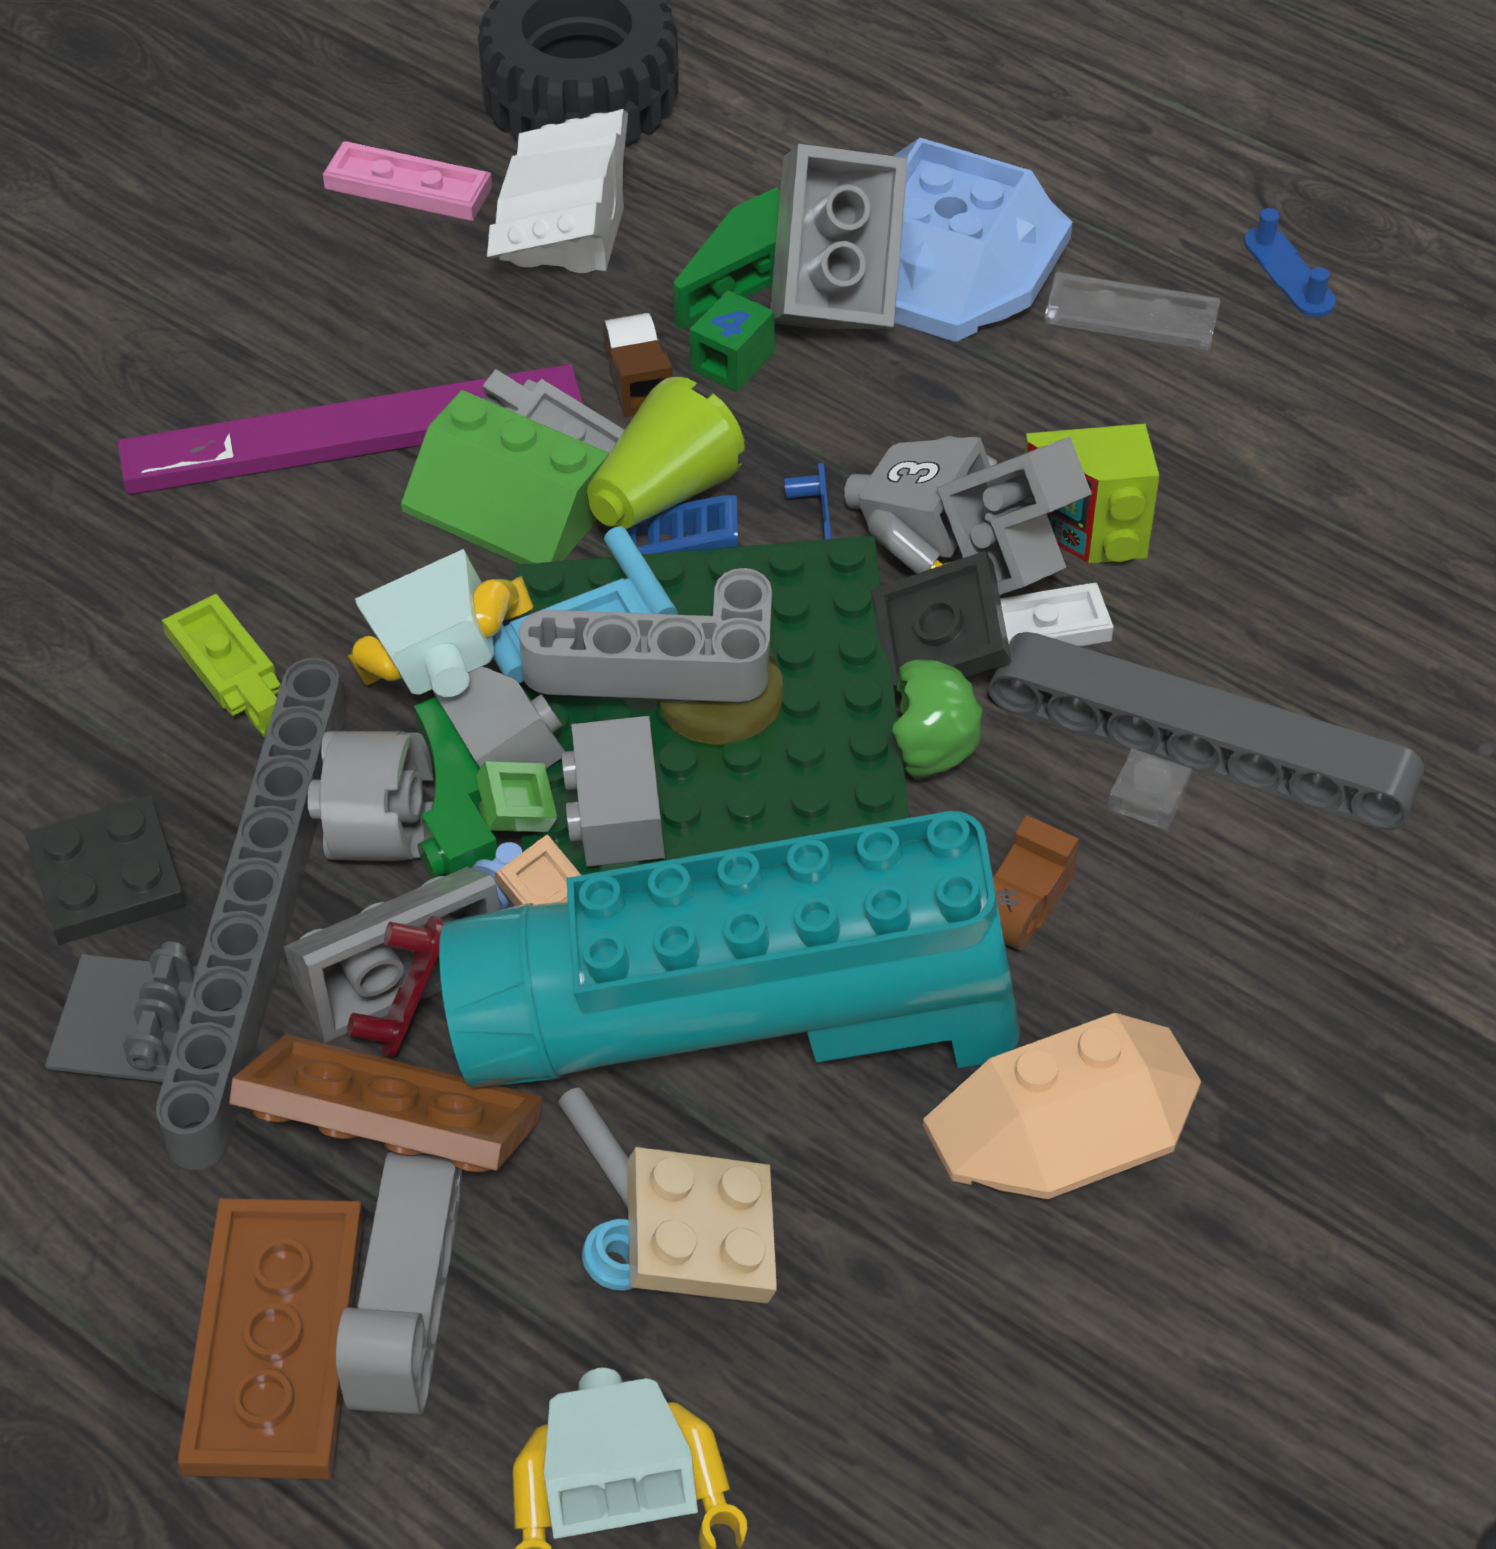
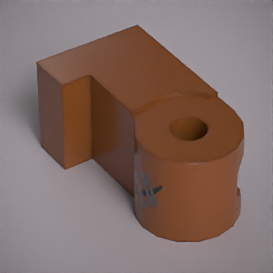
(1033, 879)

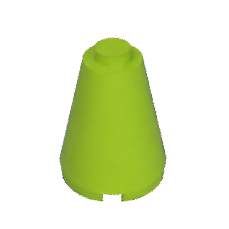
(666, 455)

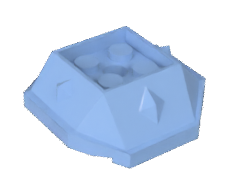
(972, 240)

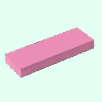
(408, 180)

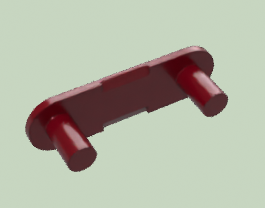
(426, 949)

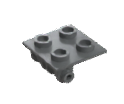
(123, 1015)

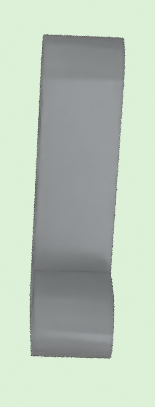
(656, 653)
(392, 1336)

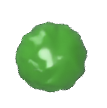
(938, 718)

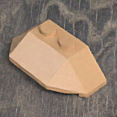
(1067, 1109)

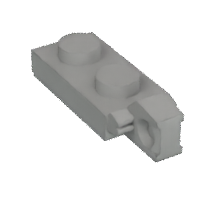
(552, 408)

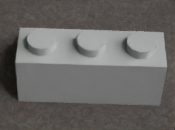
(838, 238)
(353, 970)

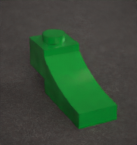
(454, 827)

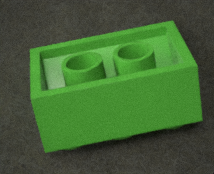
(503, 481)

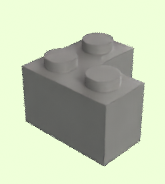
(1007, 508)

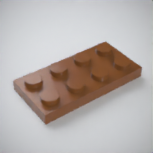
(386, 1102)
(267, 1340)

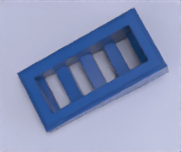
(710, 520)

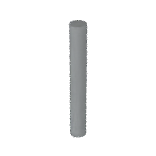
(597, 1138)

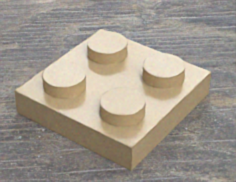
(700, 1226)

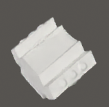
(563, 195)

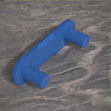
(1281, 261)
(811, 486)

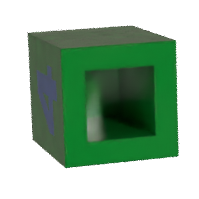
(732, 340)

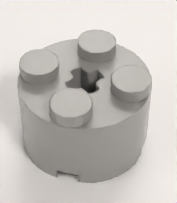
(371, 794)

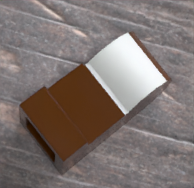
(634, 357)

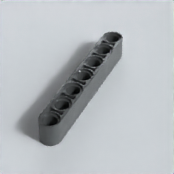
(1209, 730)

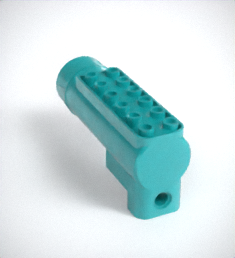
(833, 934)

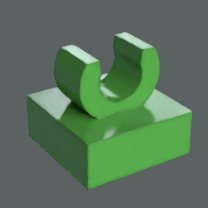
(515, 796)

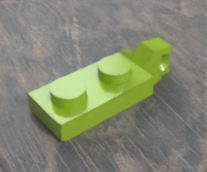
(225, 659)

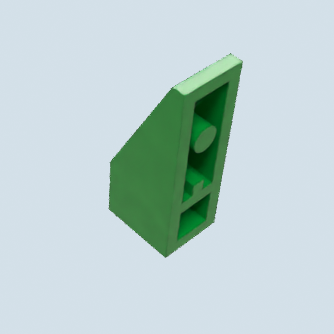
(733, 258)

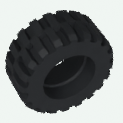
(578, 60)

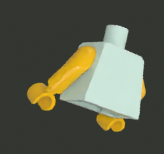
(435, 625)
(617, 1461)

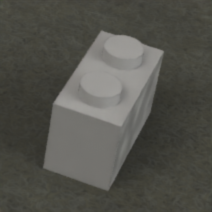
(616, 791)

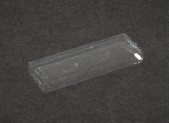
(1132, 310)

